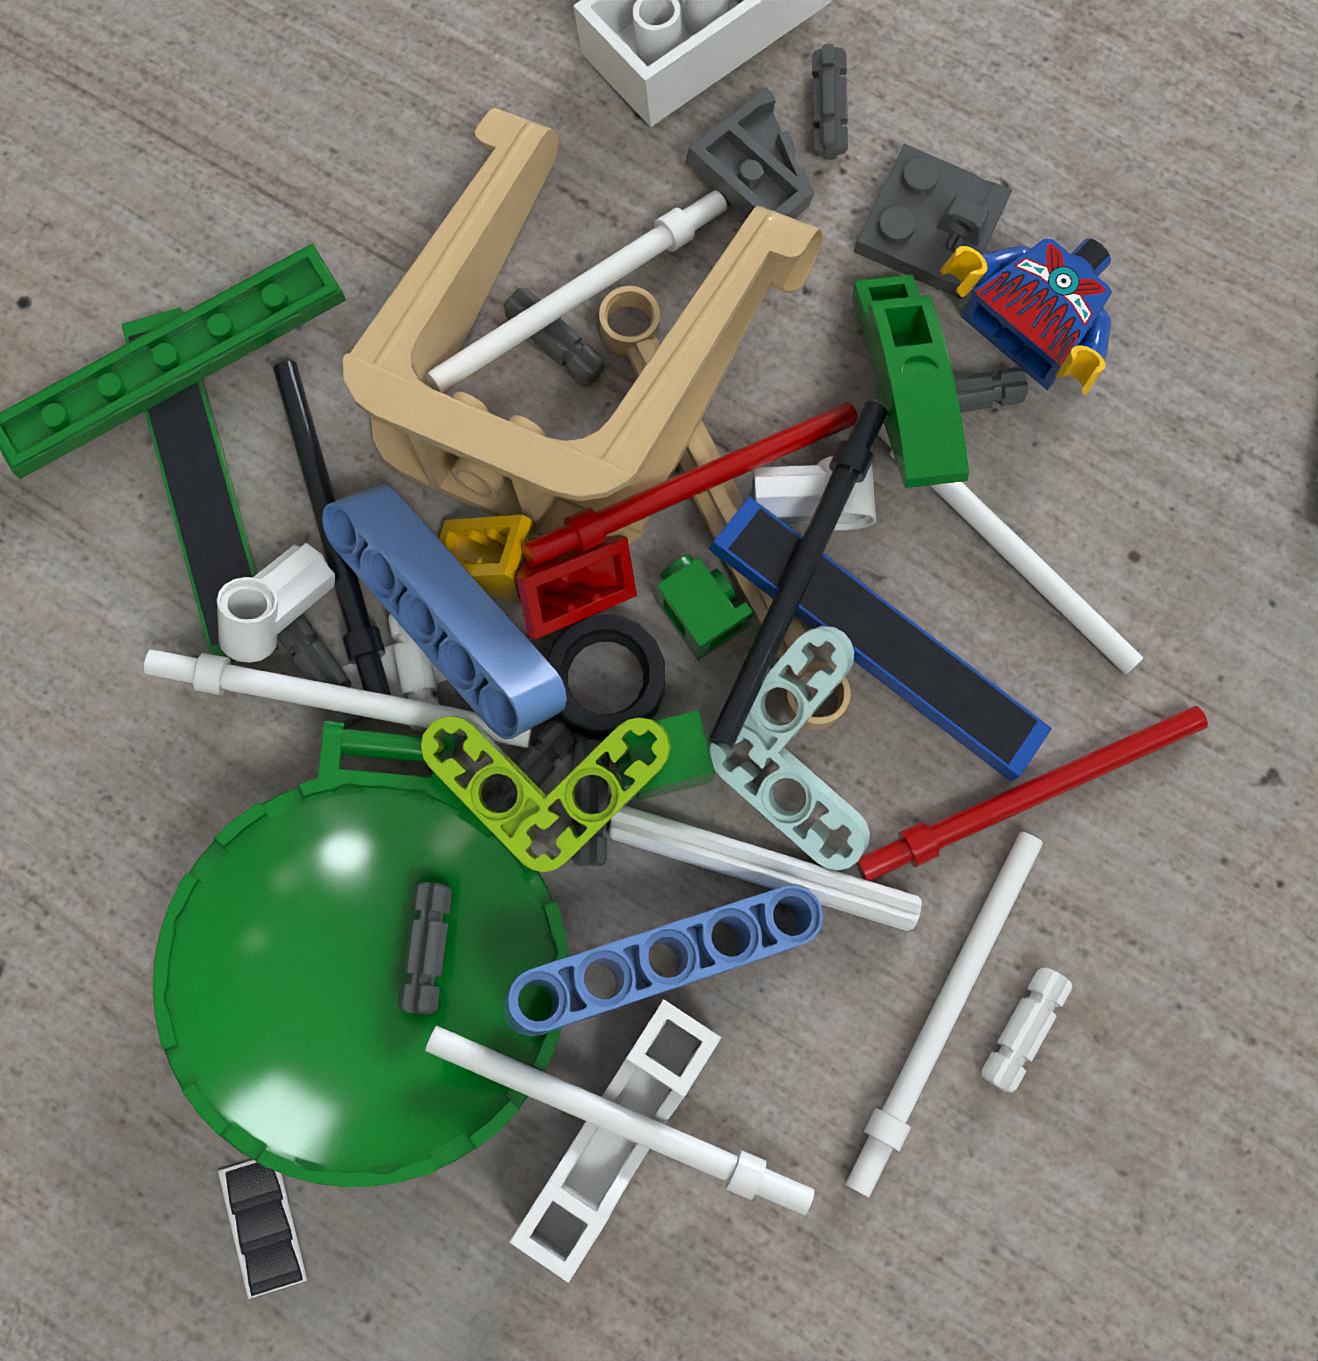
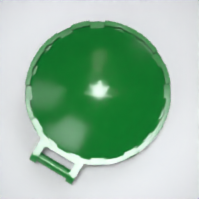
(290, 966)

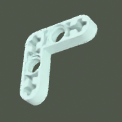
(769, 744)

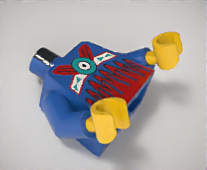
(1040, 306)

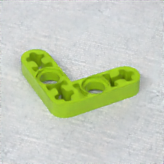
(532, 805)

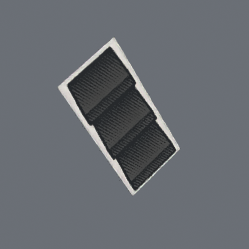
(262, 1228)

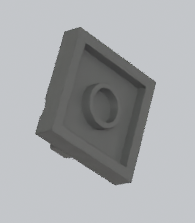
(928, 214)

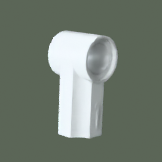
(795, 491)
(260, 607)

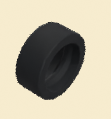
(622, 632)

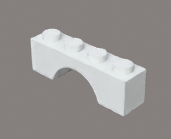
(602, 1163)

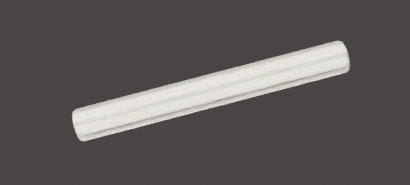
(765, 867)

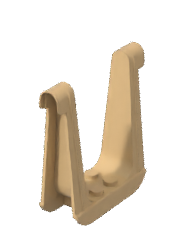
(511, 463)

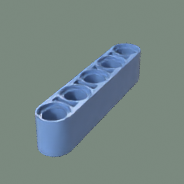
(444, 611)
(692, 945)

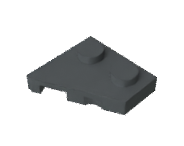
(753, 161)

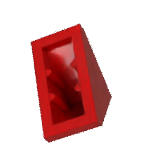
(575, 586)

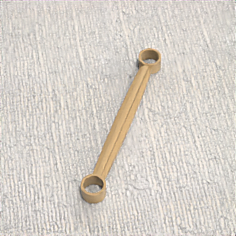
(718, 503)

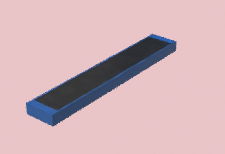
(888, 644)

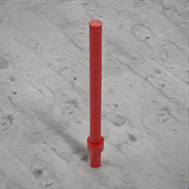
(589, 528)
(922, 842)

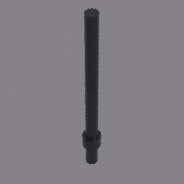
(848, 467)
(362, 641)

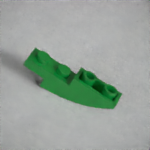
(913, 380)

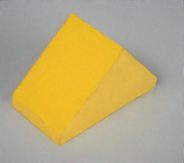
(490, 550)

